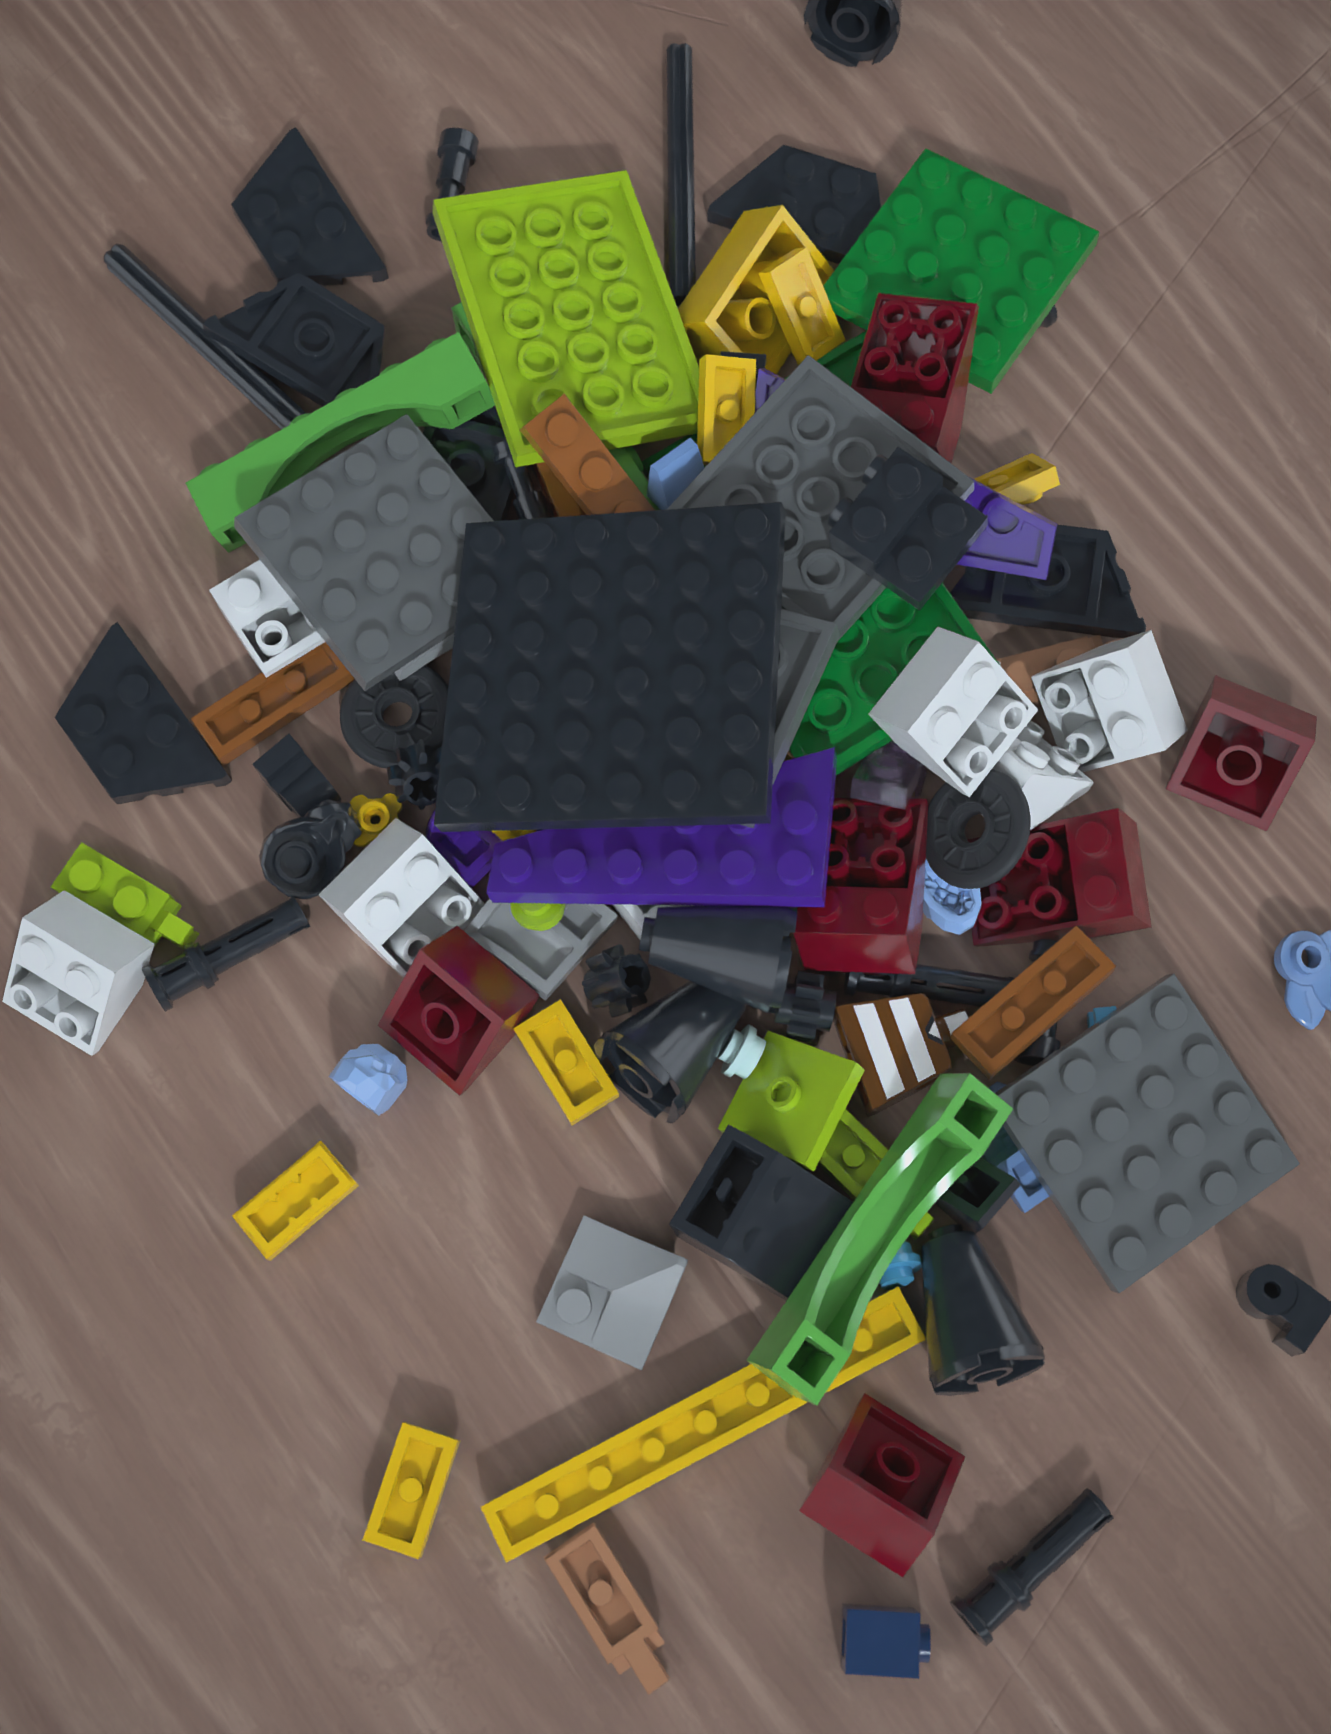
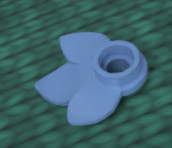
(1306, 986)

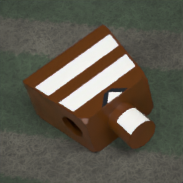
(896, 1046)

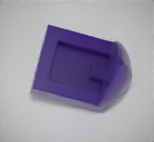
(465, 851)

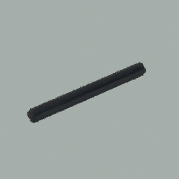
(680, 171)
(189, 326)

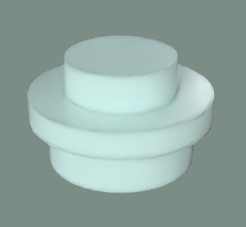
(741, 1052)

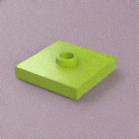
(793, 1099)

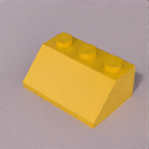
(729, 303)

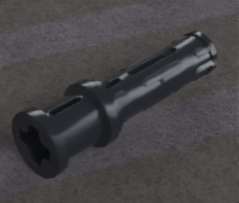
(202, 964)
(901, 985)
(1011, 1583)

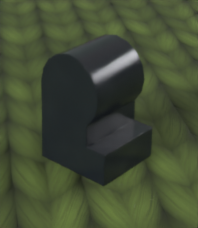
(294, 777)
(1286, 1302)

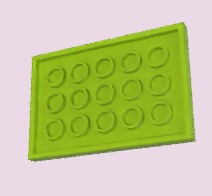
(571, 305)

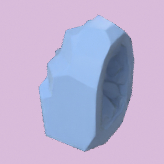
(950, 906)
(371, 1076)

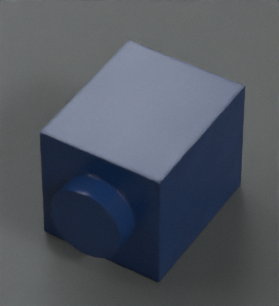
(883, 1641)

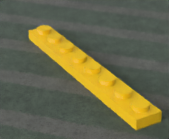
(678, 1438)

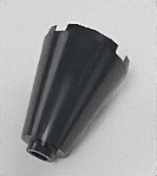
(854, 28)
(725, 949)
(669, 1048)
(972, 1317)

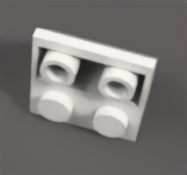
(265, 618)
(1111, 703)
(954, 709)
(1043, 772)
(401, 895)
(75, 970)

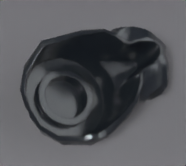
(310, 850)

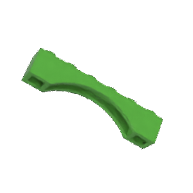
(433, 388)
(823, 1313)

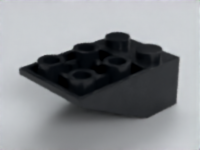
(758, 1213)

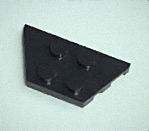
(822, 195)
(302, 220)
(304, 338)
(471, 456)
(1081, 594)
(133, 727)

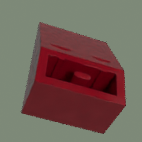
(919, 365)
(1070, 875)
(871, 891)

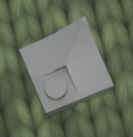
(545, 956)
(612, 1292)

